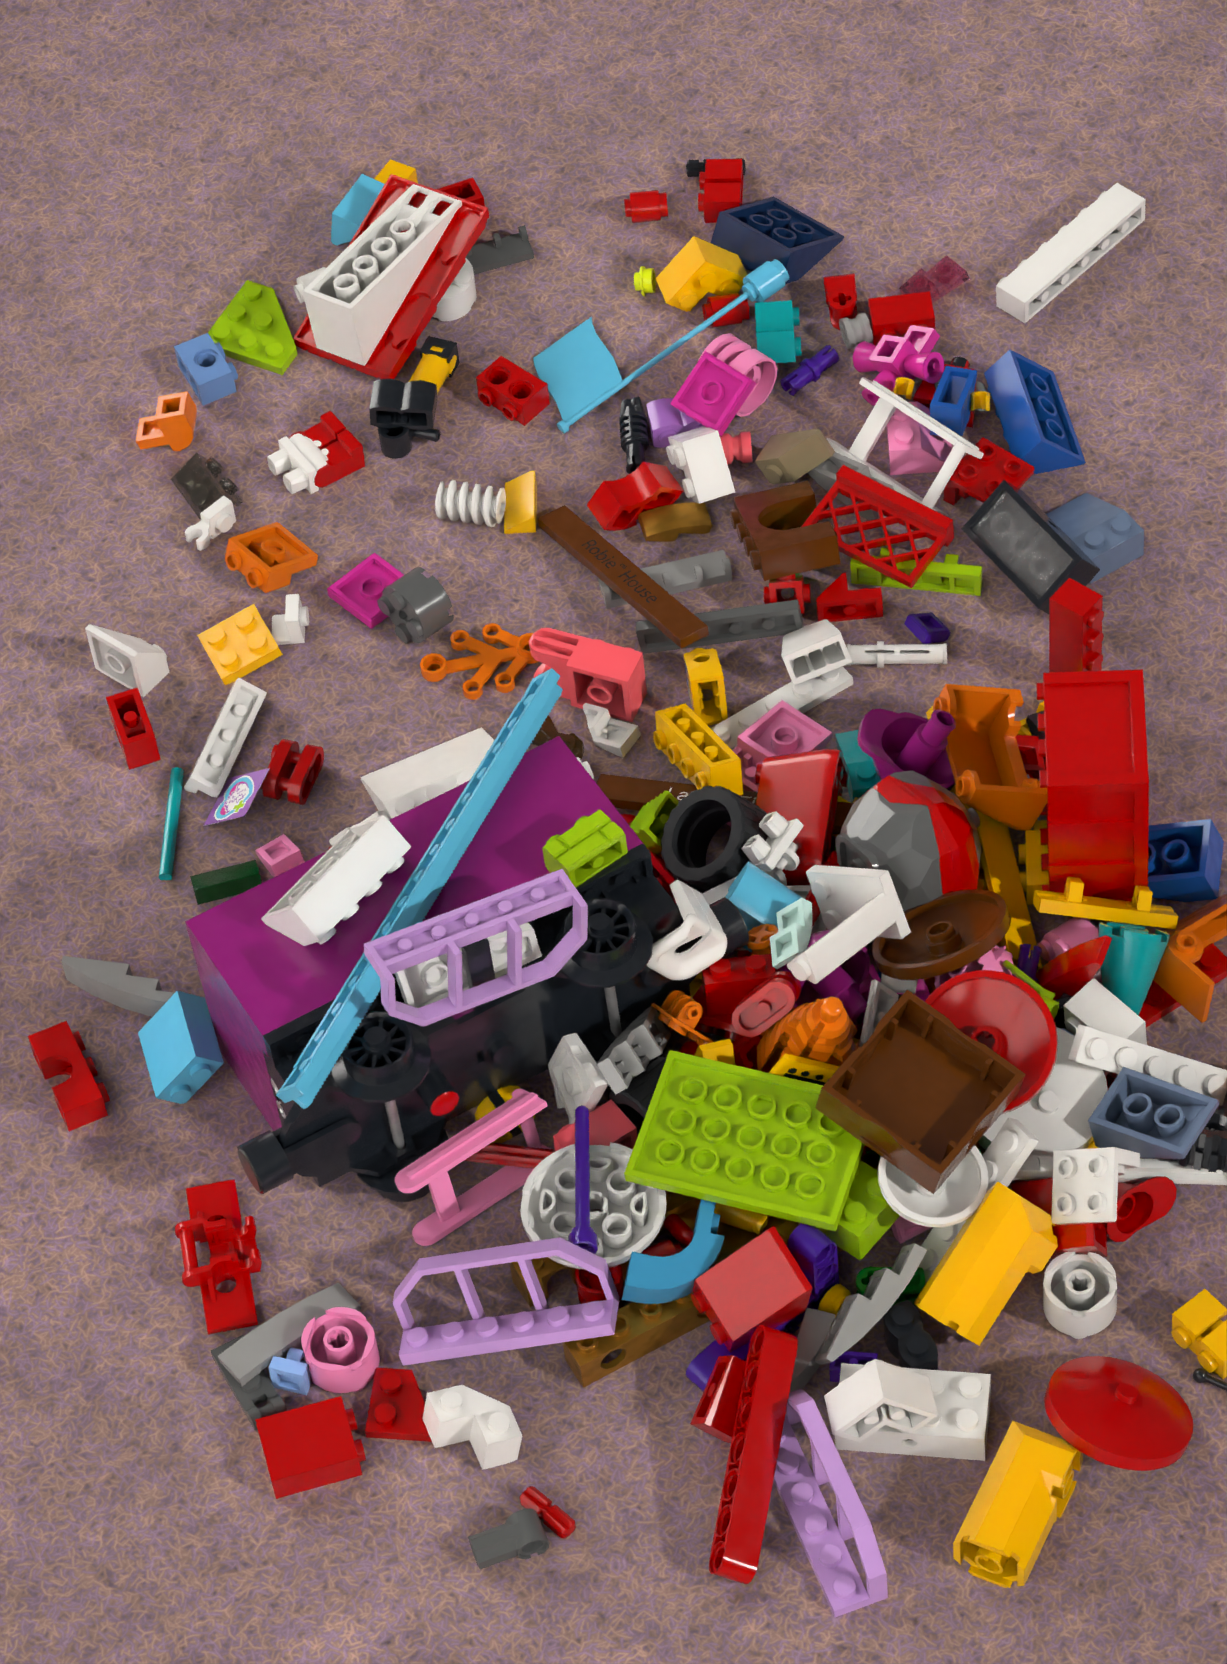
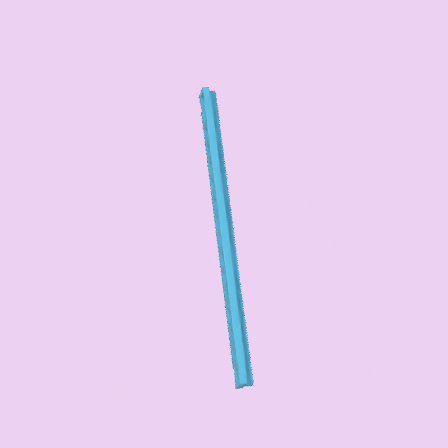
(423, 886)

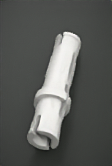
(898, 654)

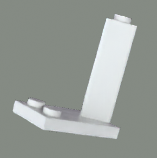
(856, 909)

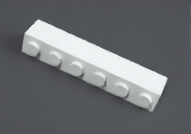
(1070, 252)

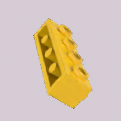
(697, 749)

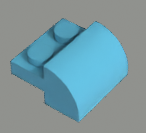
(759, 897)

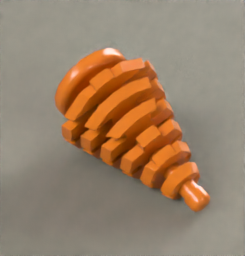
(810, 1031)

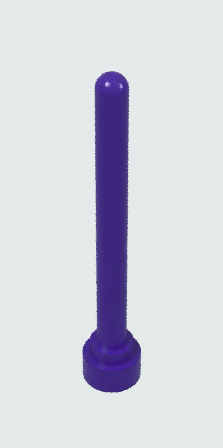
(582, 1233)

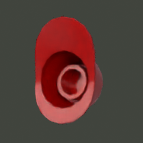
(1140, 1206)

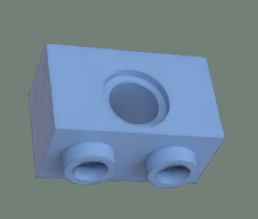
(206, 368)

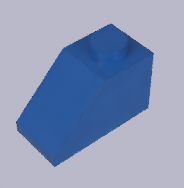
(953, 398)

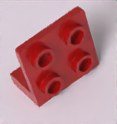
(984, 475)

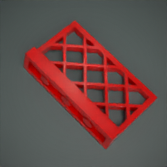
(897, 509)

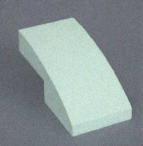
(793, 932)

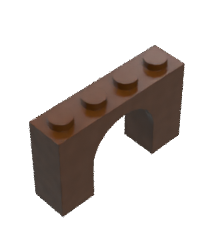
(766, 529)

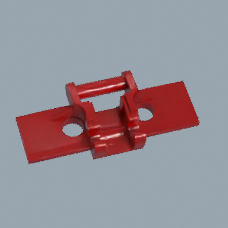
(233, 1255)

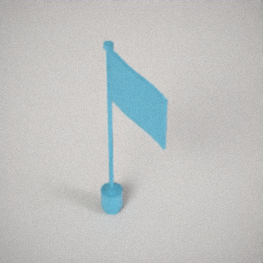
(584, 372)

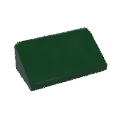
(225, 882)

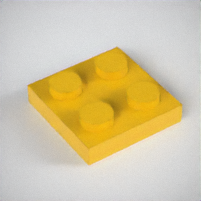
(239, 644)

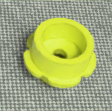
(645, 280)

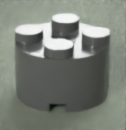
(416, 606)

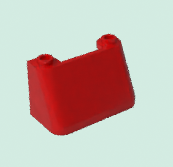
(808, 790)

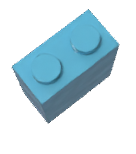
(180, 1047)

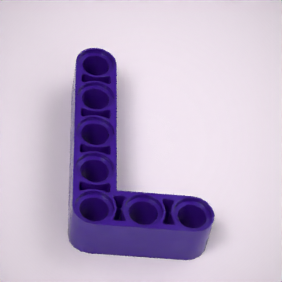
(818, 1261)

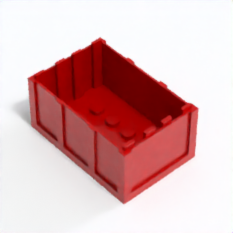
(1095, 781)

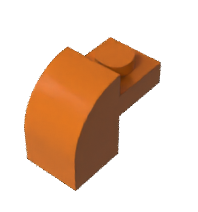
(171, 425)

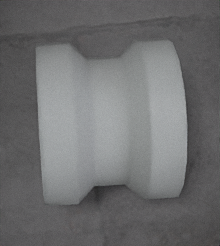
(855, 330)

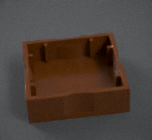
(920, 1091)

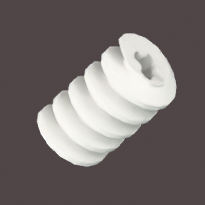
(470, 505)

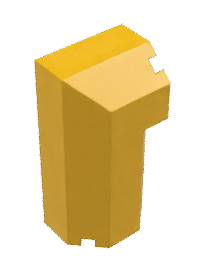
(988, 1262)
(1017, 1505)

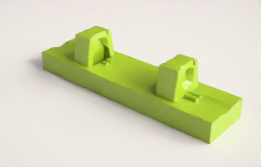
(956, 580)

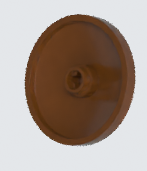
(944, 935)

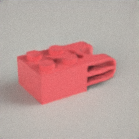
(592, 671)

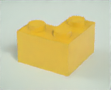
(700, 270)

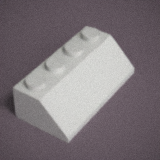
(338, 882)

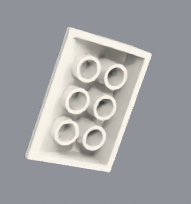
(427, 774)

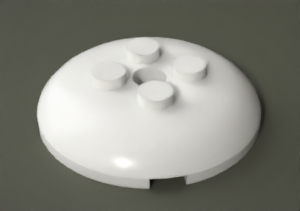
(628, 1214)

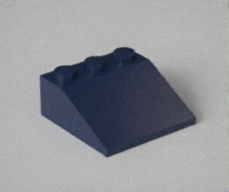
(774, 231)

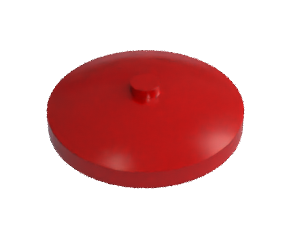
(1007, 1019)
(1118, 1413)

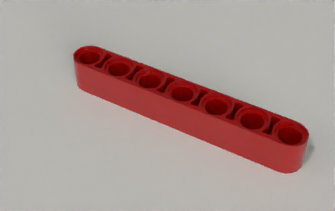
(753, 1455)

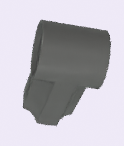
(517, 1537)

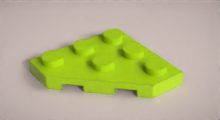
(255, 329)

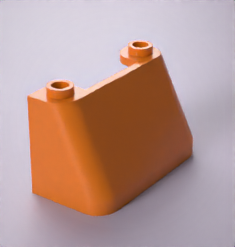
(987, 756)

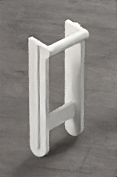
(875, 426)

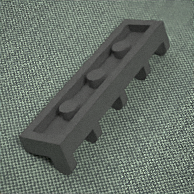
(500, 251)

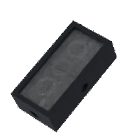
(1027, 545)

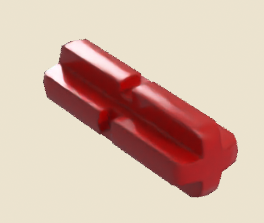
(553, 1516)

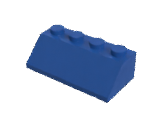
(1033, 413)

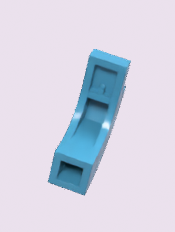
(672, 1277)

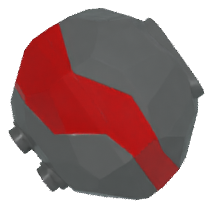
(916, 835)

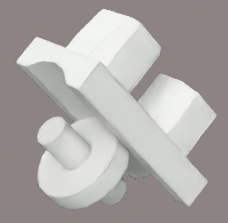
(778, 849)

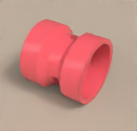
(737, 447)

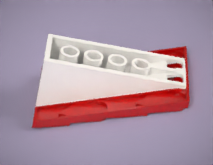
(389, 278)

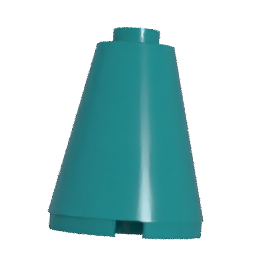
(1131, 961)

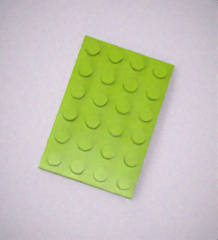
(744, 1142)

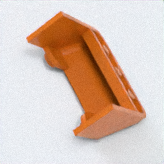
(1185, 946)

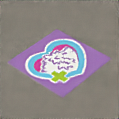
(236, 797)

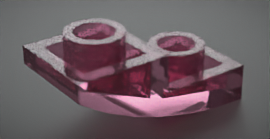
(938, 280)

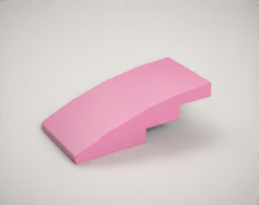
(777, 733)

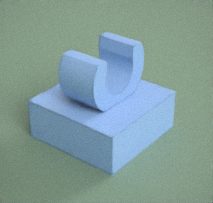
(290, 1373)

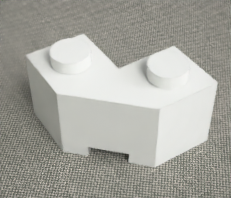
(465, 1415)

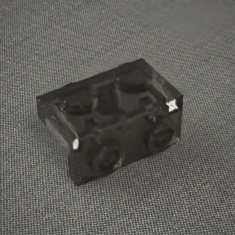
(203, 483)

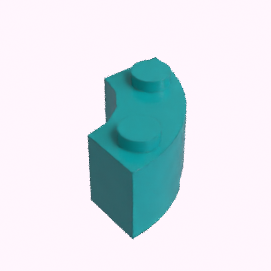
(776, 330)

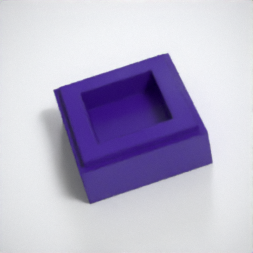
(927, 628)

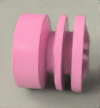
(748, 362)

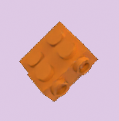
(268, 556)

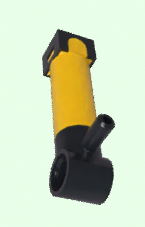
(437, 363)

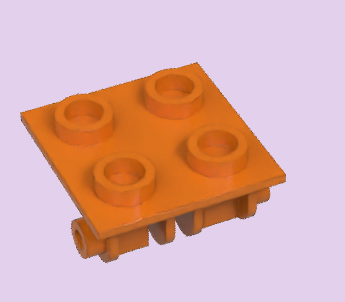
(682, 1015)

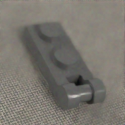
(253, 1392)

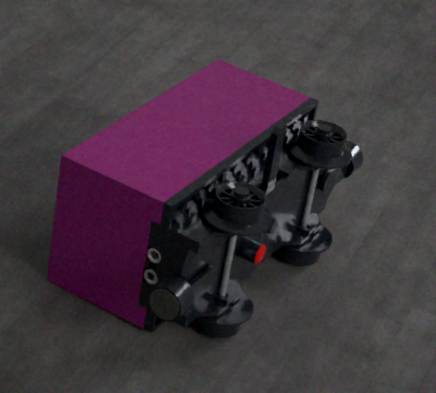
(404, 1079)

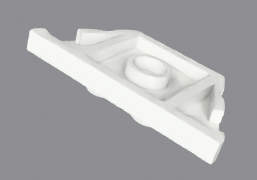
(575, 1076)

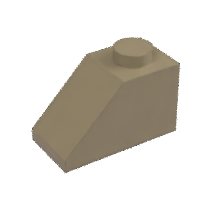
(793, 455)

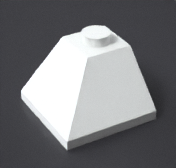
(127, 658)

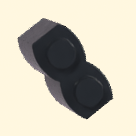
(403, 404)
(907, 1339)

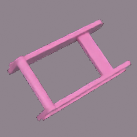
(434, 1168)

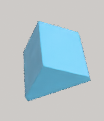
(353, 209)

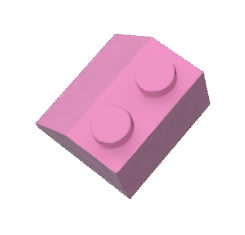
(912, 447)

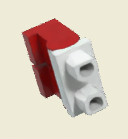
(317, 455)

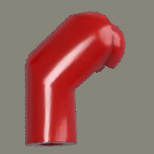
(678, 1229)

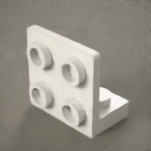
(1088, 1184)

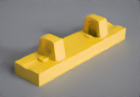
(1074, 904)

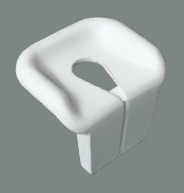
(697, 922)

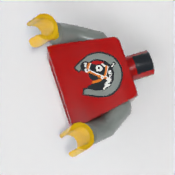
(923, 391)

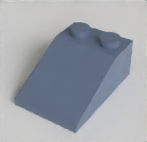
(1101, 532)
(1150, 1116)

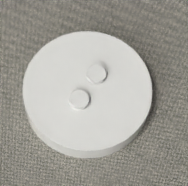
(1062, 1107)

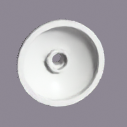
(949, 1205)

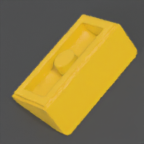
(521, 504)

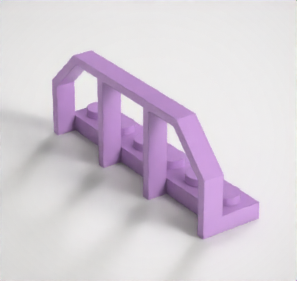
(471, 924)
(506, 1331)
(813, 1519)

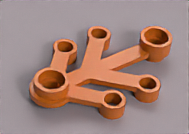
(486, 658)

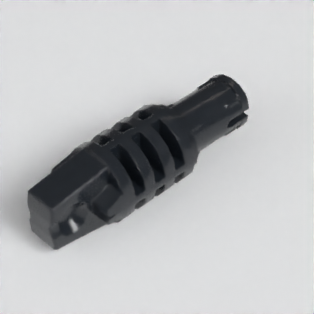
(633, 432)

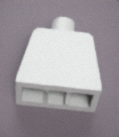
(814, 651)

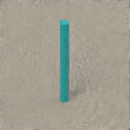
(171, 824)

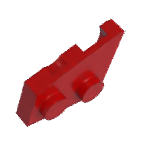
(396, 1407)

